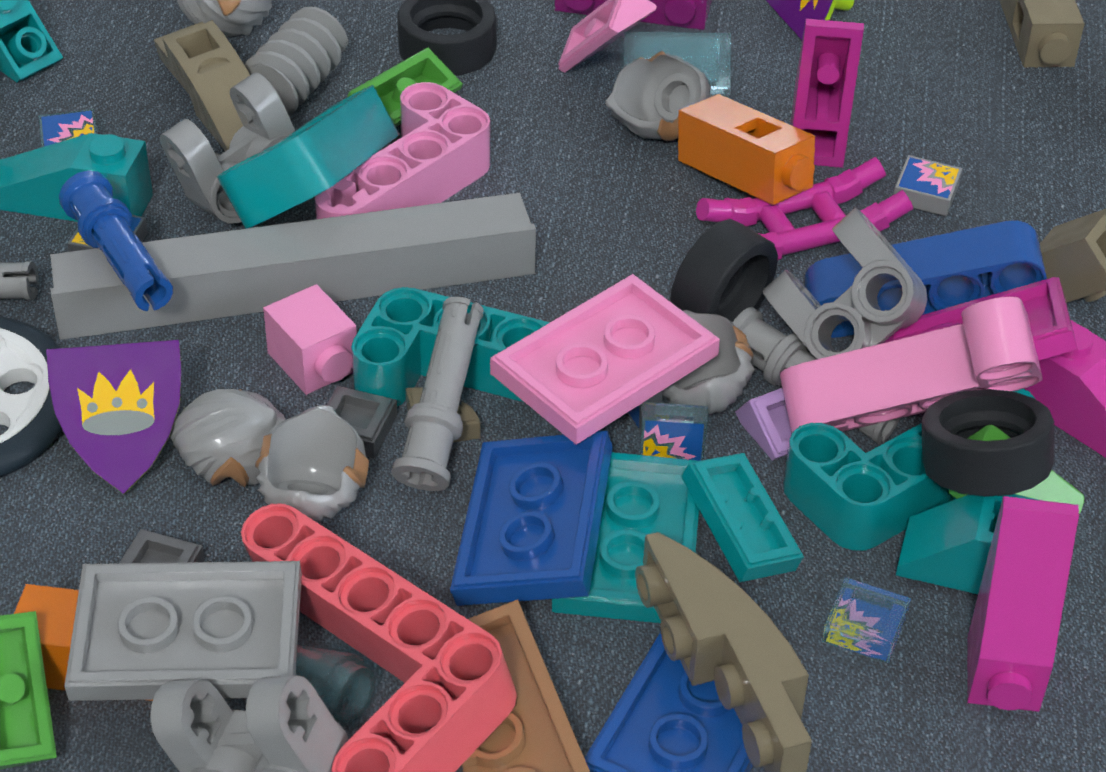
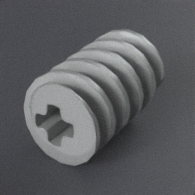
(300, 55)

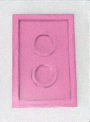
(604, 358)

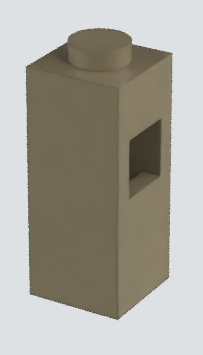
(1045, 31)

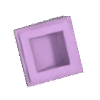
(767, 422)

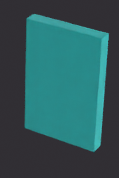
(640, 499)

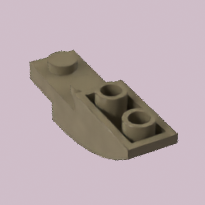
(207, 71)
(729, 641)

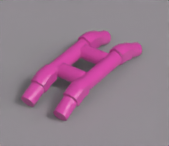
(821, 198)

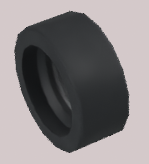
(459, 52)
(725, 271)
(994, 465)

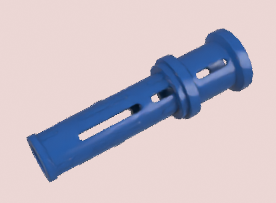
(107, 226)

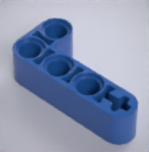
(951, 266)

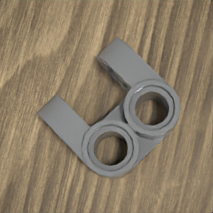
(197, 164)
(859, 303)
(279, 732)

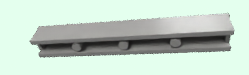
(261, 265)

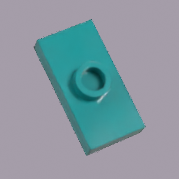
(742, 517)

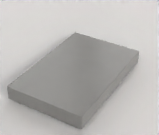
(182, 623)

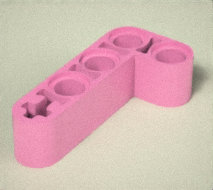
(438, 155)
(912, 373)

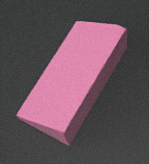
(602, 28)

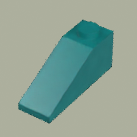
(34, 178)

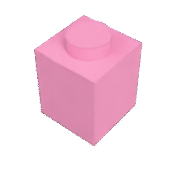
(310, 338)

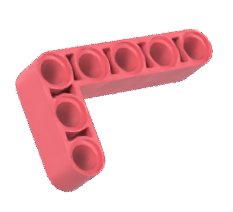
(448, 664)

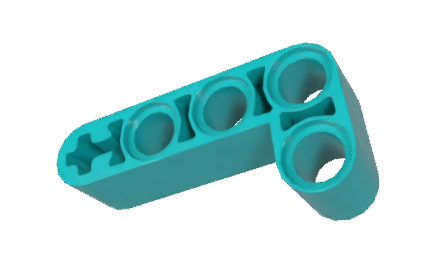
(309, 158)
(400, 338)
(858, 494)

